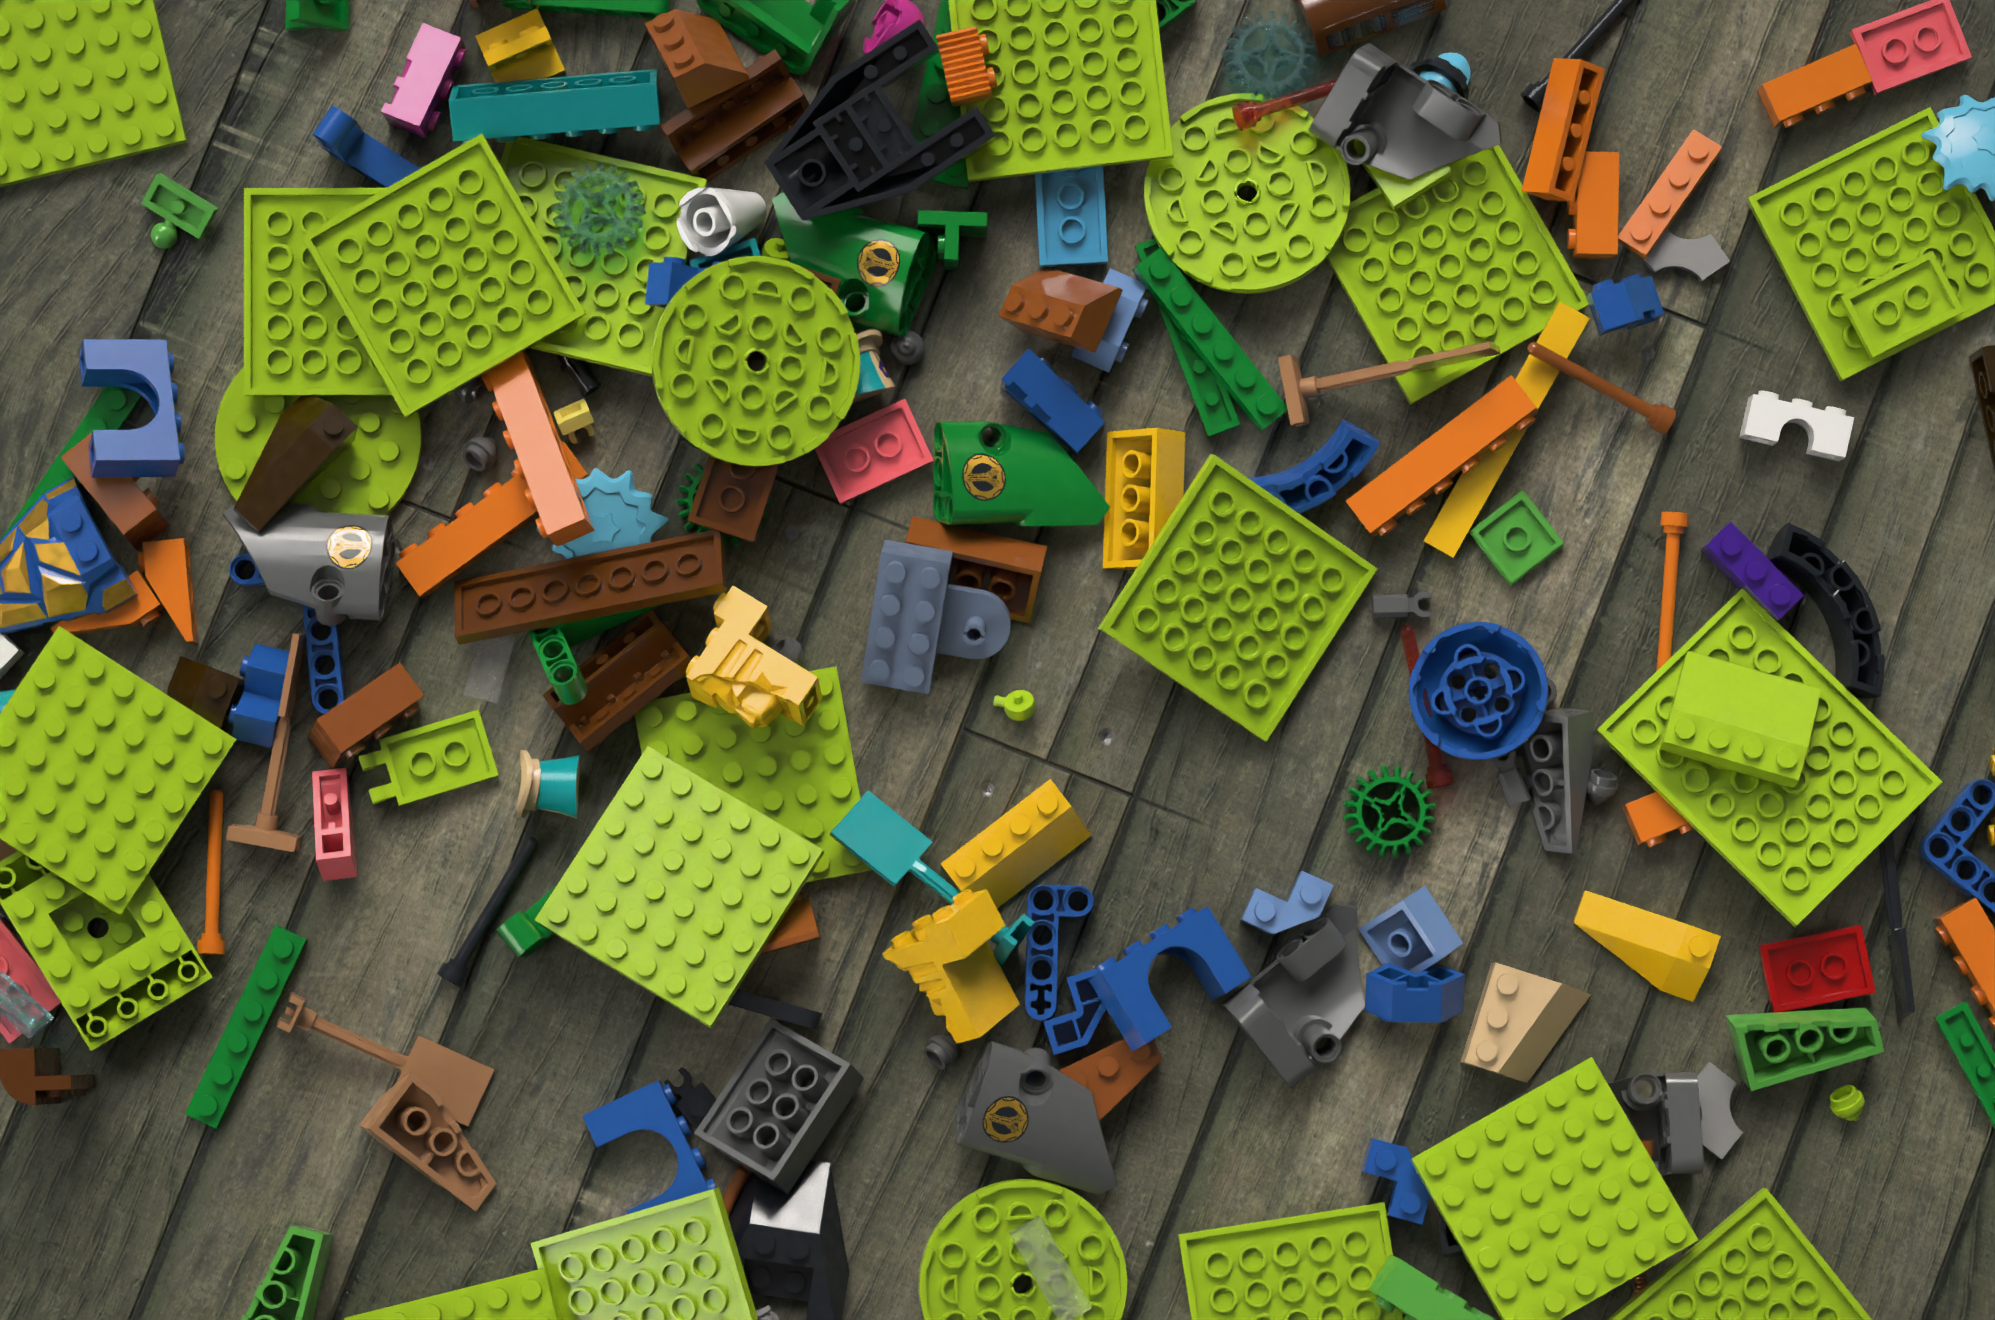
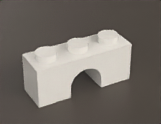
(1826, 430)

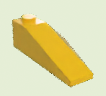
(1658, 948)

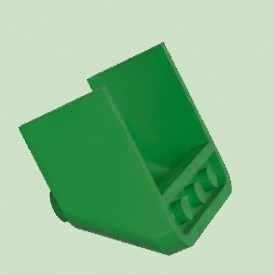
(788, 26)

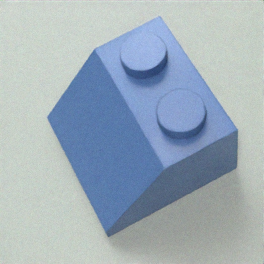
(1411, 933)

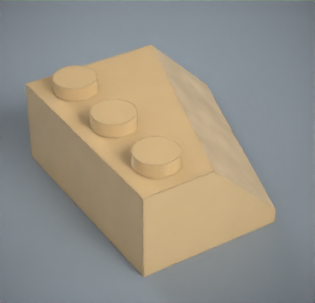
(1519, 1021)

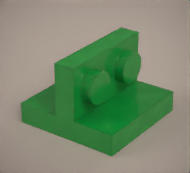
(317, 13)
(948, 228)

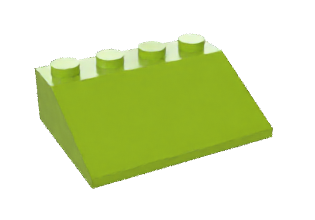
(1741, 719)

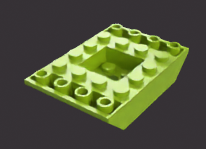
(108, 979)

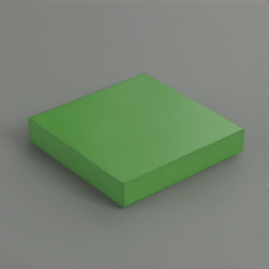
(1516, 538)

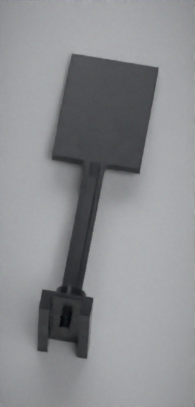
(1897, 940)

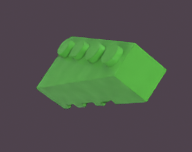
(1799, 1043)
(293, 1277)
(1418, 1296)

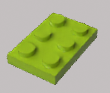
(1901, 304)

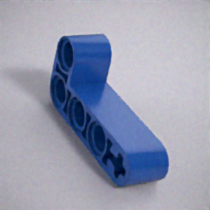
(1050, 951)

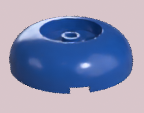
(1467, 652)

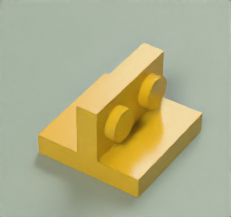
(520, 49)

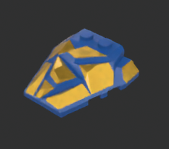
(58, 564)

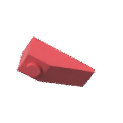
(334, 825)

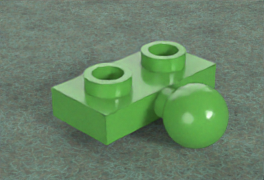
(179, 208)

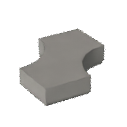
(1697, 256)
(1717, 1124)

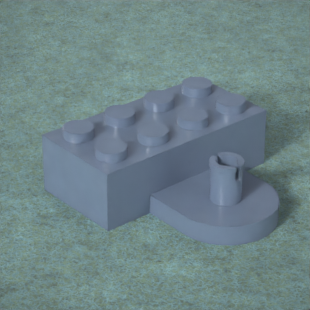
(924, 615)

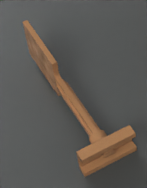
(1300, 389)
(265, 831)
(452, 1075)

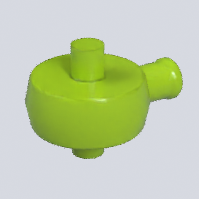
(776, 248)
(1017, 705)

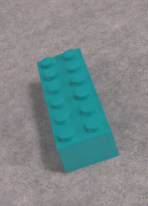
(556, 106)

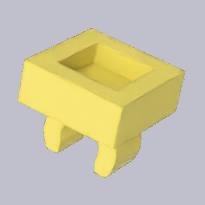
(573, 418)

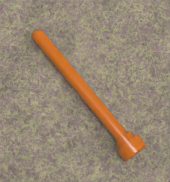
(1674, 527)
(211, 941)

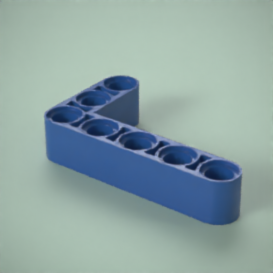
(347, 142)
(315, 648)
(1953, 841)

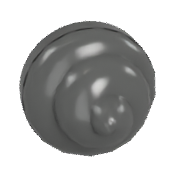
(907, 349)
(480, 453)
(791, 649)
(1601, 786)
(941, 1050)

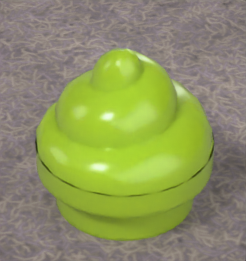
(1847, 1102)

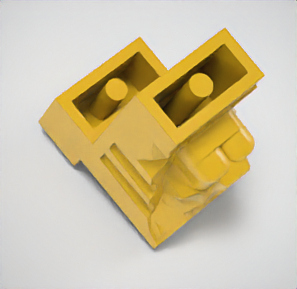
(746, 673)
(957, 965)

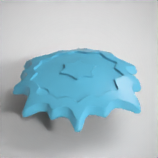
(1966, 145)
(617, 513)

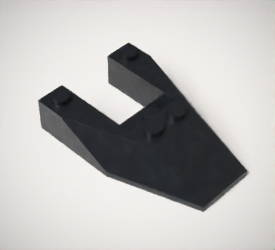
(855, 145)
(794, 1241)

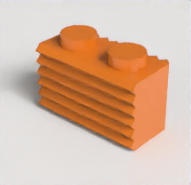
(965, 66)

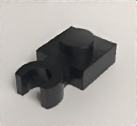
(695, 1101)

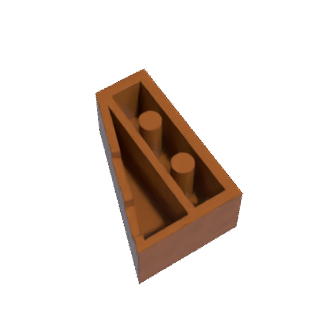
(119, 497)
(365, 716)
(1113, 1072)

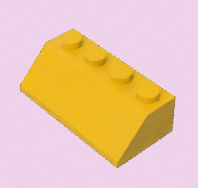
(1142, 491)
(1018, 846)

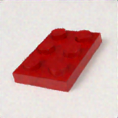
(1816, 969)

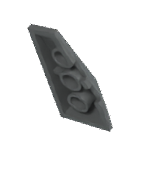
(1558, 772)

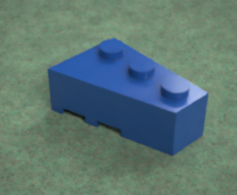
(1052, 402)

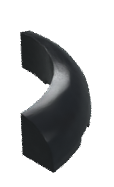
(1842, 603)

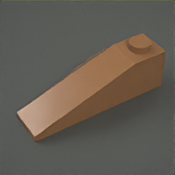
(421, 1131)

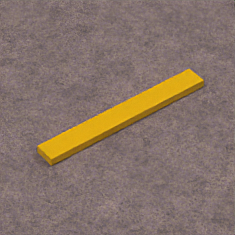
(1475, 486)

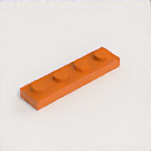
(1669, 194)

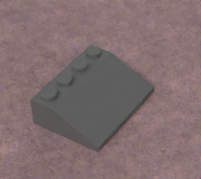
(779, 1105)

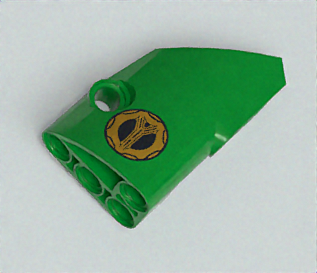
(876, 260)
(1011, 480)

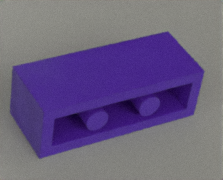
(1751, 571)

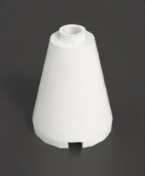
(718, 218)

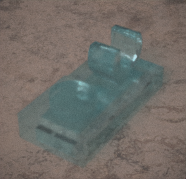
(21, 1008)

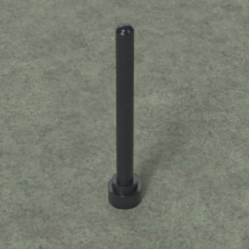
(1535, 93)
(455, 968)

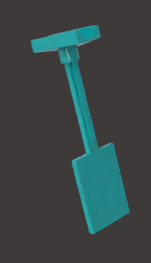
(895, 847)

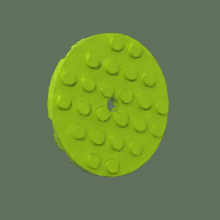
(1238, 242)
(705, 373)
(363, 479)
(974, 1261)

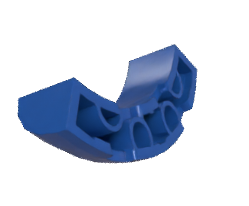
(1324, 471)

